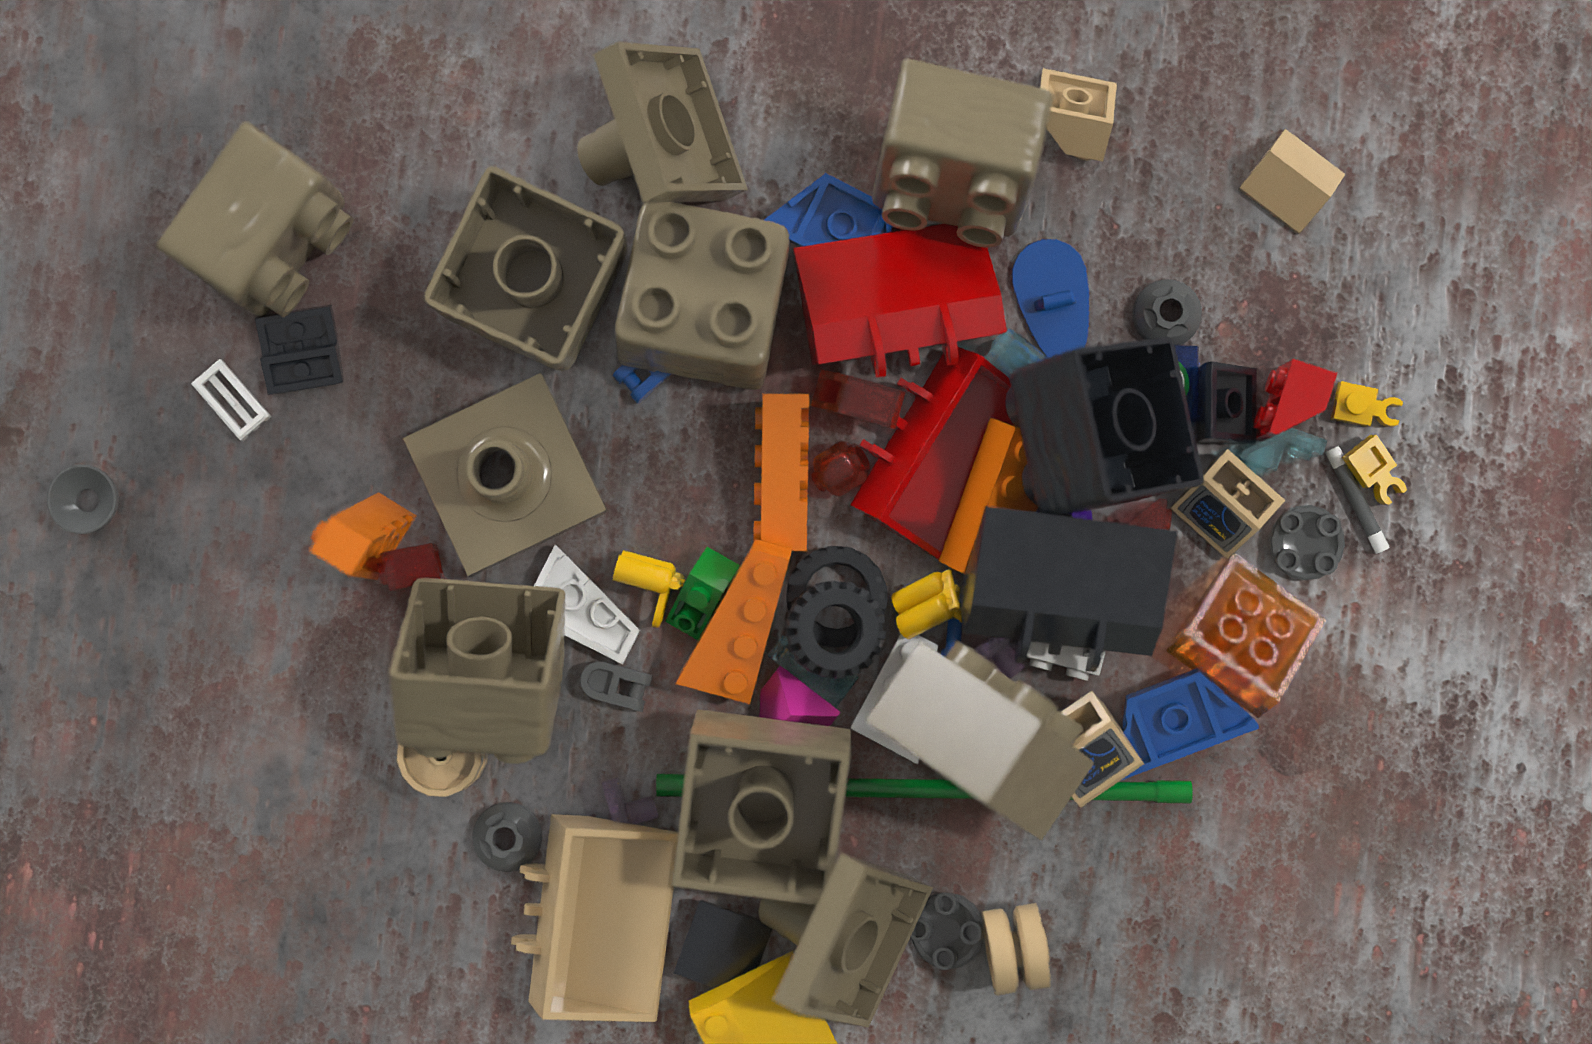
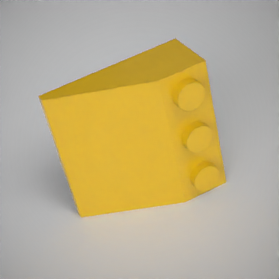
(747, 1014)

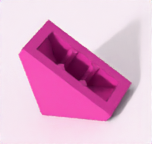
(791, 700)

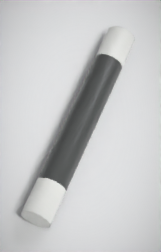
(1357, 500)

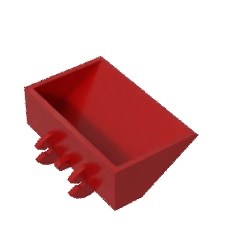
(897, 295)
(933, 450)

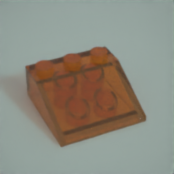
(1247, 635)

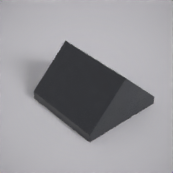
(1226, 404)

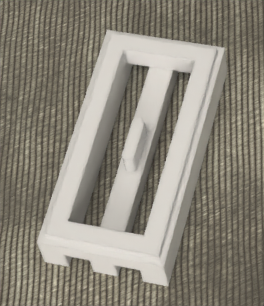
(252, 423)

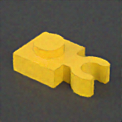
(1359, 405)
(1371, 466)

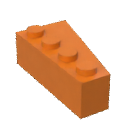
(784, 470)
(992, 483)
(359, 535)
(736, 637)

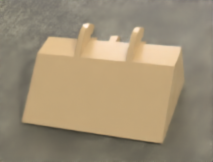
(600, 920)

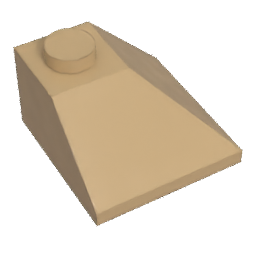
(1080, 113)

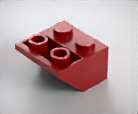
(1295, 395)

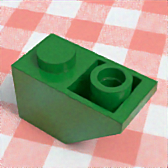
(702, 593)

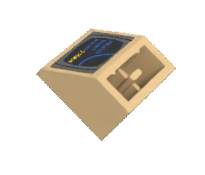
(1228, 504)
(1103, 744)

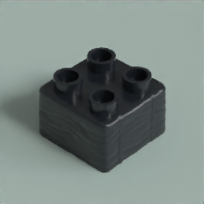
(1104, 426)

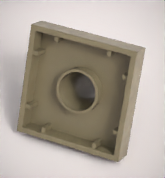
(663, 127)
(542, 501)
(846, 940)

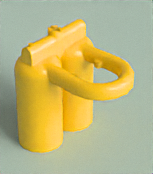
(649, 575)
(926, 603)

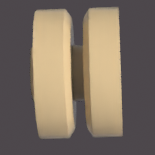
(440, 777)
(1021, 948)

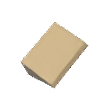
(1292, 181)

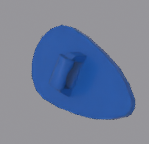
(1053, 295)

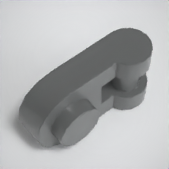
(602, 679)

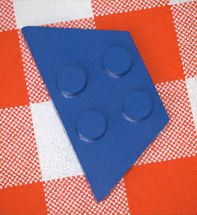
(829, 213)
(1181, 719)

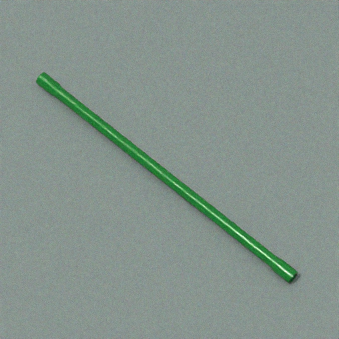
(1159, 791)

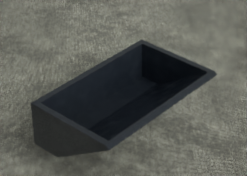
(1067, 583)

